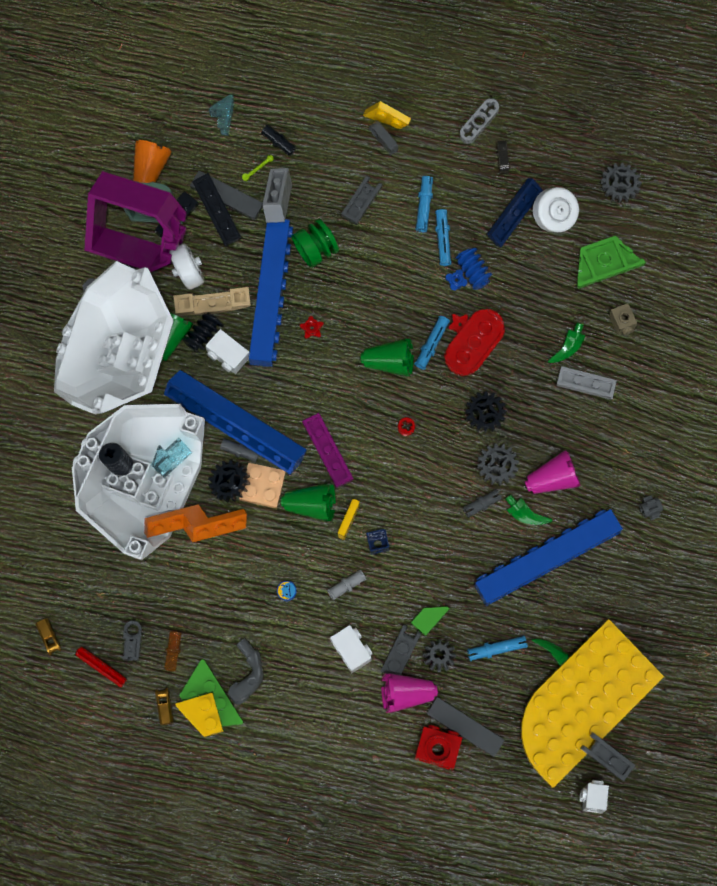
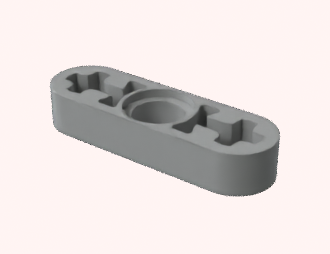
(478, 129)

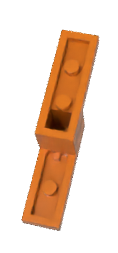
(195, 523)

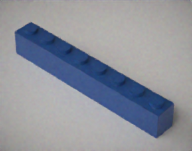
(270, 294)
(235, 422)
(548, 557)

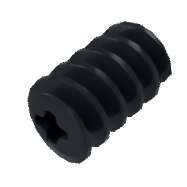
(202, 332)
(116, 459)

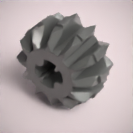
(437, 661)

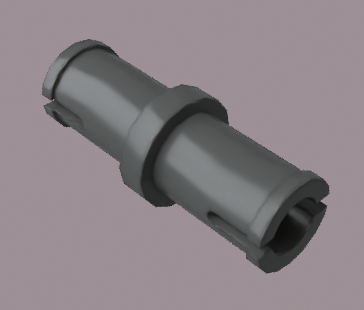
(239, 450)
(482, 503)

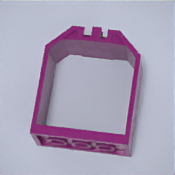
(139, 198)

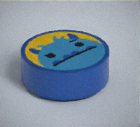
(286, 591)

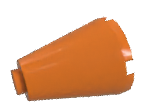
(149, 161)

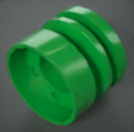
(317, 242)

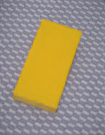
(348, 519)

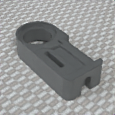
(383, 137)
(132, 645)

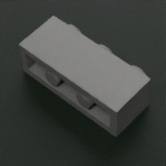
(277, 195)

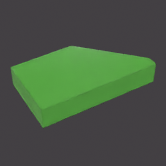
(428, 618)

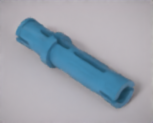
(424, 203)
(443, 235)
(429, 348)
(496, 648)

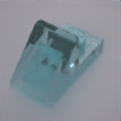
(224, 111)
(168, 459)

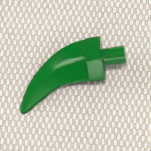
(572, 344)
(523, 513)
(559, 654)

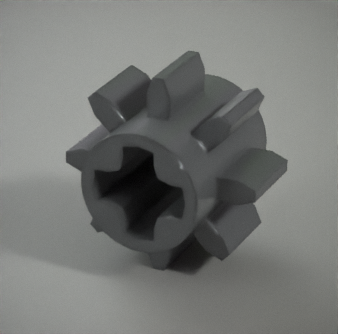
(651, 507)

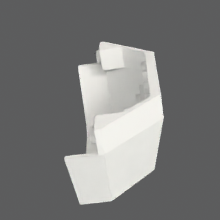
(113, 341)
(122, 502)

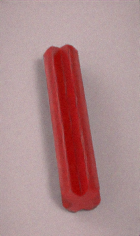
(100, 666)

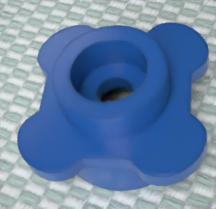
(457, 275)

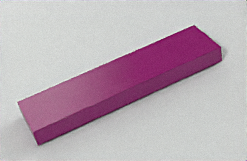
(327, 450)

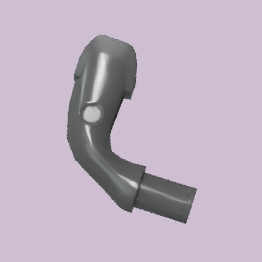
(241, 691)

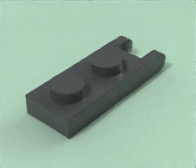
(361, 201)
(400, 652)
(609, 758)

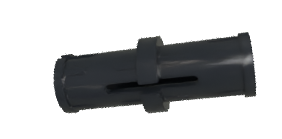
(278, 140)

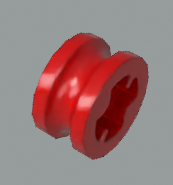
(404, 432)

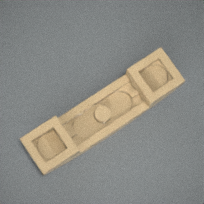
(212, 303)

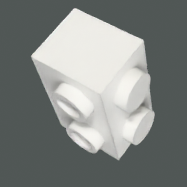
(227, 352)
(351, 649)
(594, 797)

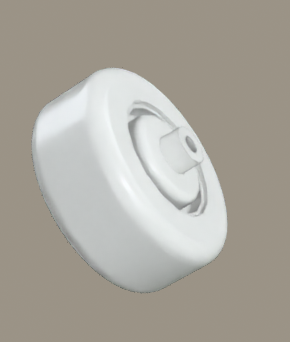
(555, 209)
(187, 267)

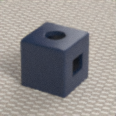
(374, 536)

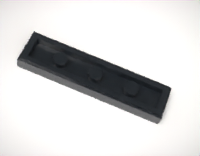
(217, 209)

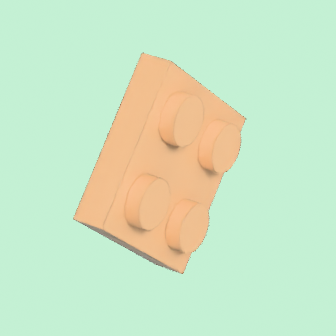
(264, 485)

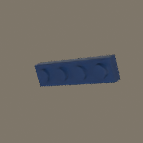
(514, 212)

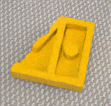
(387, 115)
(202, 714)

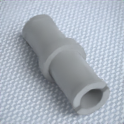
(346, 584)

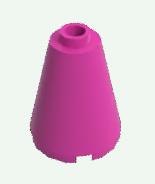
(553, 475)
(406, 692)

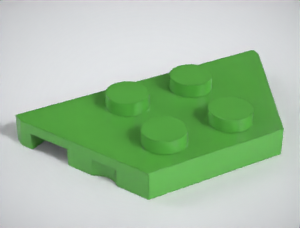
(605, 260)
(203, 683)

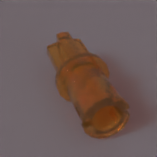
(172, 651)

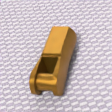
(46, 633)
(164, 710)

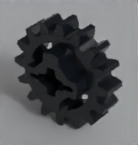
(492, 415)
(237, 484)

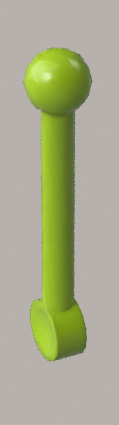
(246, 177)

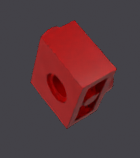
(434, 737)

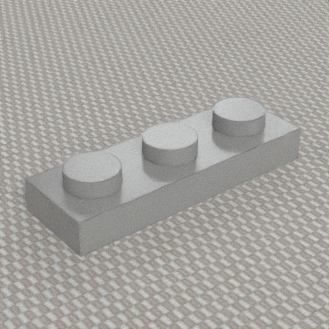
(586, 383)

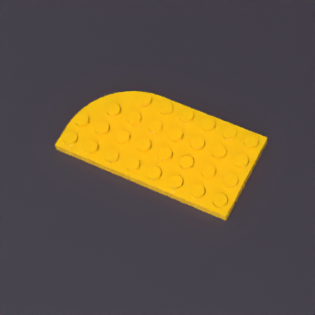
(584, 697)

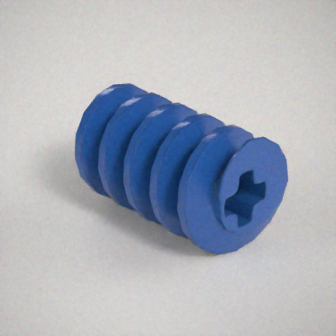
(473, 268)

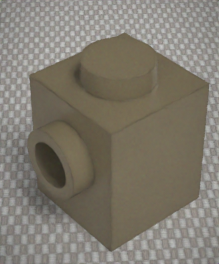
(623, 319)

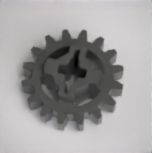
(623, 176)
(494, 457)

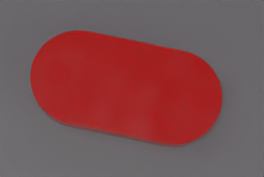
(474, 342)

